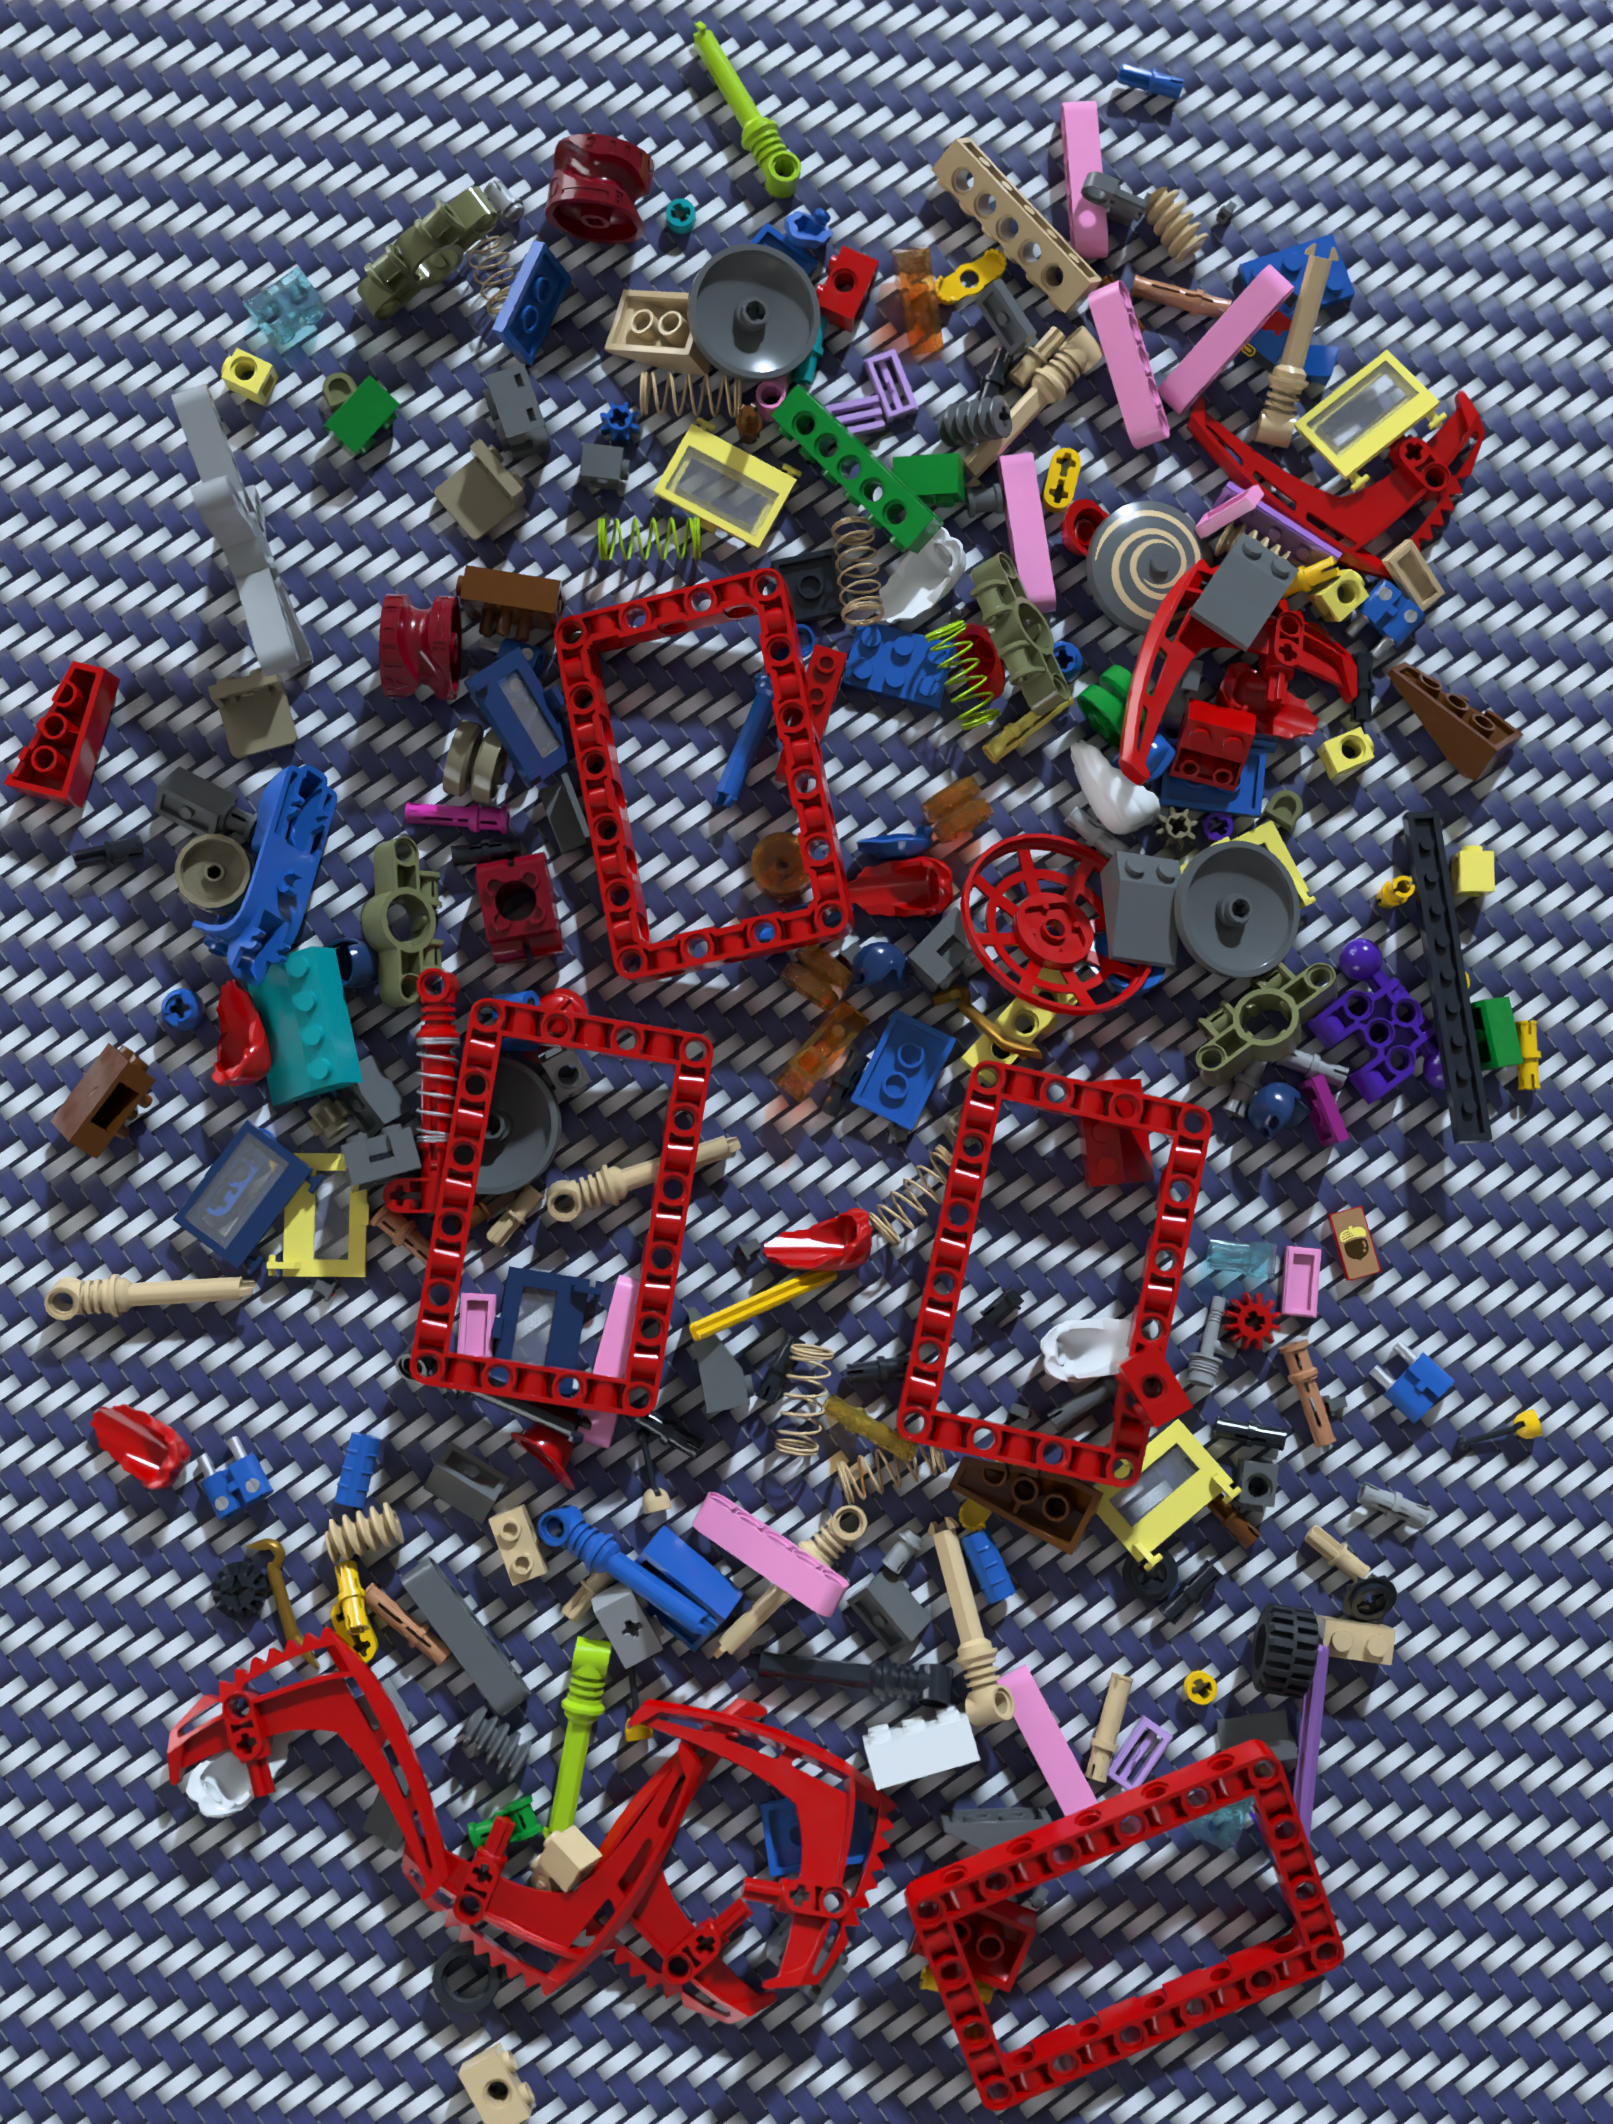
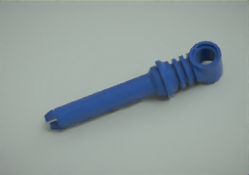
(755, 727)
(602, 1554)

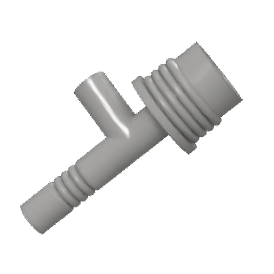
(1204, 1366)

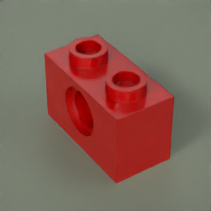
(851, 269)
(1169, 1400)

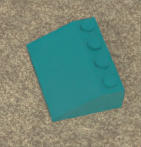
(306, 1026)

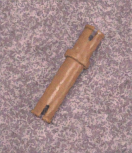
(1193, 301)
(437, 1652)

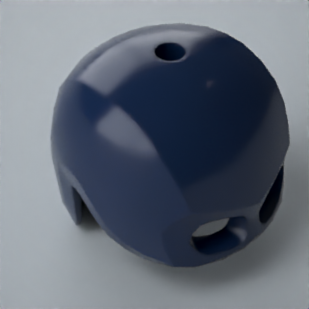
(356, 962)
(880, 962)
(1280, 1104)

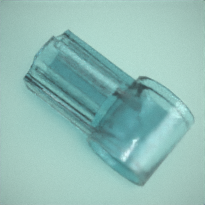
(1250, 1258)

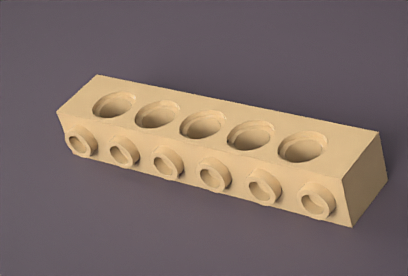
(1011, 204)

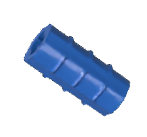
(357, 1470)
(987, 1565)

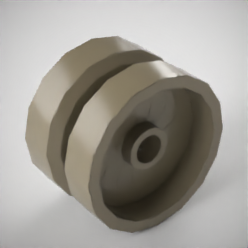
(475, 763)
(211, 856)

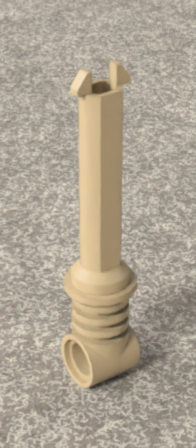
(1288, 378)
(1049, 384)
(613, 1183)
(119, 1294)
(823, 1548)
(988, 1700)

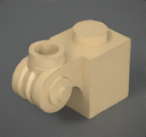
(565, 1861)

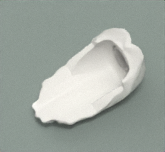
(923, 578)
(1113, 797)
(1086, 1348)
(224, 1784)

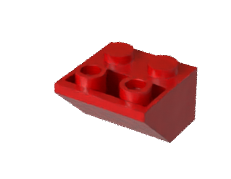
(1213, 744)

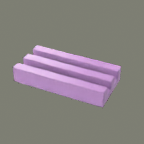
(858, 404)
(900, 411)
(1128, 1745)

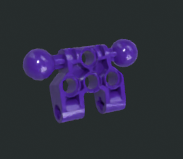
(1375, 1077)

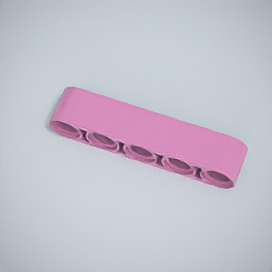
(1081, 157)
(1225, 339)
(1128, 364)
(1027, 528)
(612, 1357)
(770, 1554)
(1047, 1743)

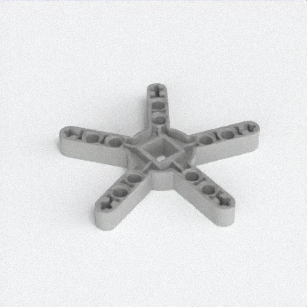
(239, 526)

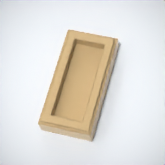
(1413, 575)

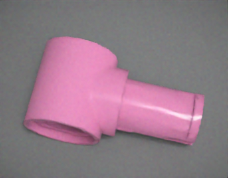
(775, 388)

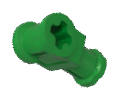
(519, 1811)

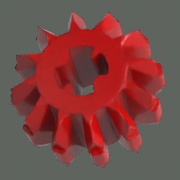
(1247, 1333)

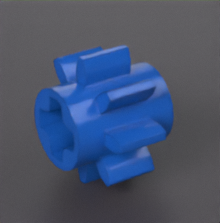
(616, 432)

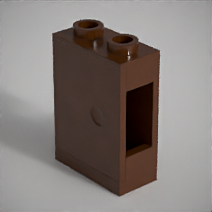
(510, 600)
(105, 1100)

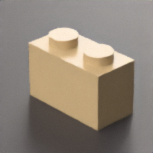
(1357, 1639)

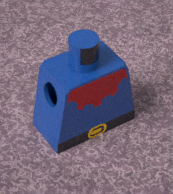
(1269, 342)

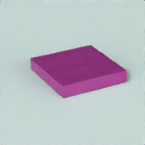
(1324, 1113)

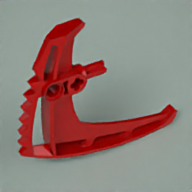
(1368, 512)
(1281, 644)
(325, 1705)
(824, 1825)
(554, 1917)
(665, 1924)

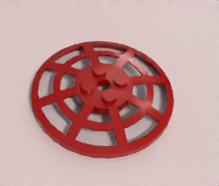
(1045, 910)

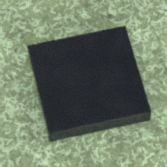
(812, 585)

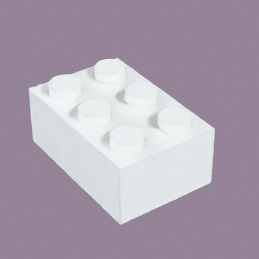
(920, 1746)

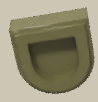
(337, 389)
(1284, 809)

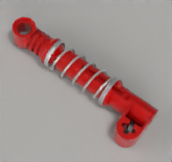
(436, 1092)

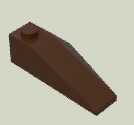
(1464, 735)
(1038, 1501)

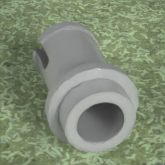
(509, 206)
(902, 1550)

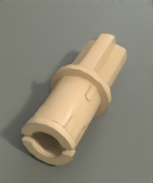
(1036, 357)
(514, 1216)
(1336, 1553)
(581, 1600)

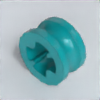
(675, 223)

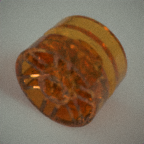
(956, 810)
(773, 851)
(817, 976)

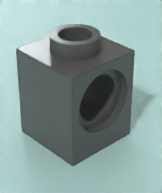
(603, 467)
(1267, 1473)

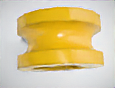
(1204, 1677)

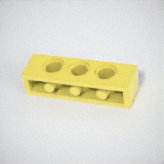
(1041, 1021)

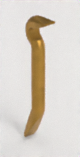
(983, 1023)
(281, 1596)

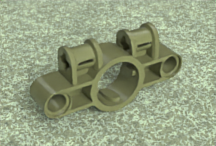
(426, 252)
(1019, 634)
(416, 890)
(1275, 990)

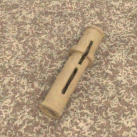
(1107, 1733)

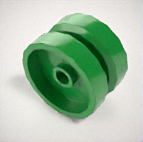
(1106, 704)

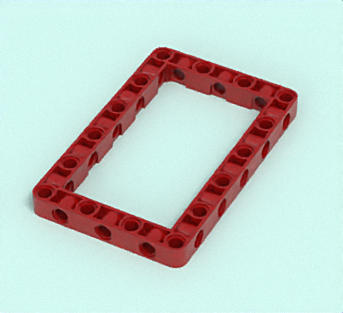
(604, 795)
(666, 1223)
(952, 1250)
(1090, 1837)

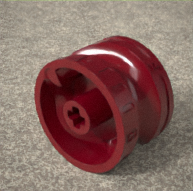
(597, 188)
(420, 646)

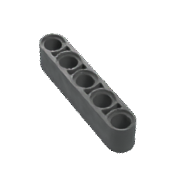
(465, 1636)

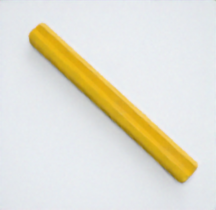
(760, 1303)

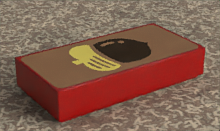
(1354, 1243)

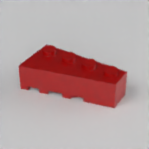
(68, 738)

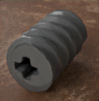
(975, 421)
(495, 1742)

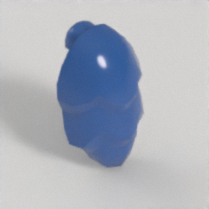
(808, 231)
(899, 844)

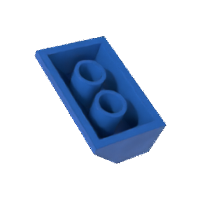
(692, 1577)

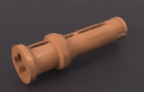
(403, 1233)
(1307, 1373)

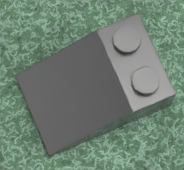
(1243, 591)
(1140, 908)
(720, 1372)
(992, 1825)

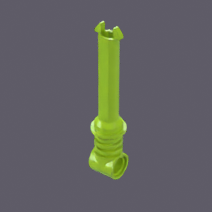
(758, 132)
(582, 1709)

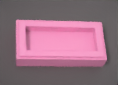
(1229, 511)
(1300, 1281)
(476, 1324)

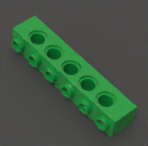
(920, 521)

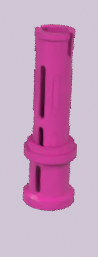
(475, 817)

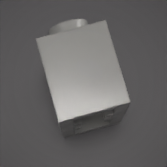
(634, 1640)

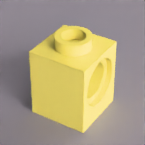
(256, 388)
(1325, 596)
(1333, 758)
(1472, 872)

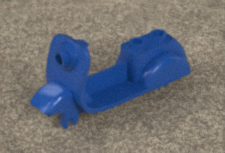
(289, 844)

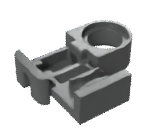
(1119, 204)
(1175, 707)

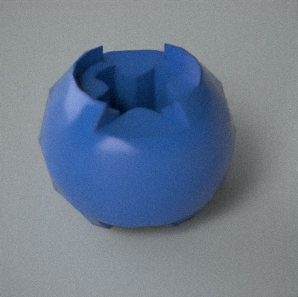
(1073, 656)
(191, 1017)

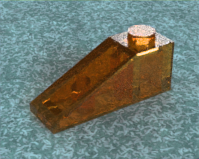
(918, 298)
(821, 1051)

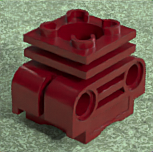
(540, 930)

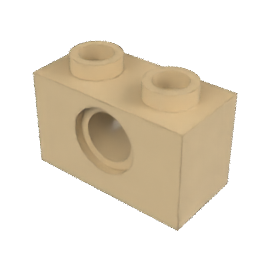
(518, 1544)
(497, 2066)

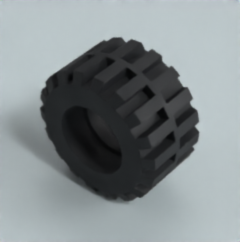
(1284, 1651)

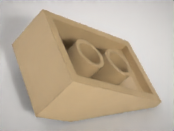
(656, 332)

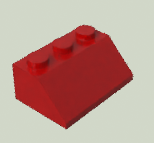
(1111, 1152)
(993, 1941)

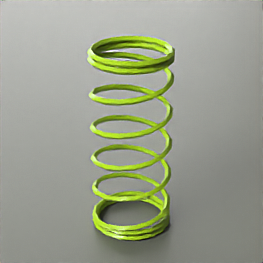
(602, 539)
(982, 716)

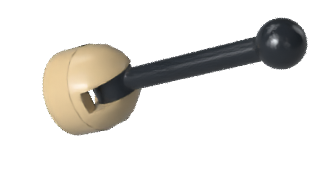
(655, 1498)

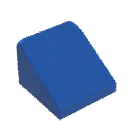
(1320, 363)

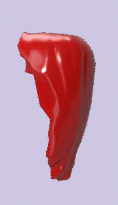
(1246, 691)
(904, 888)
(243, 1042)
(825, 1246)
(142, 1445)

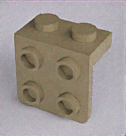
(482, 492)
(254, 713)

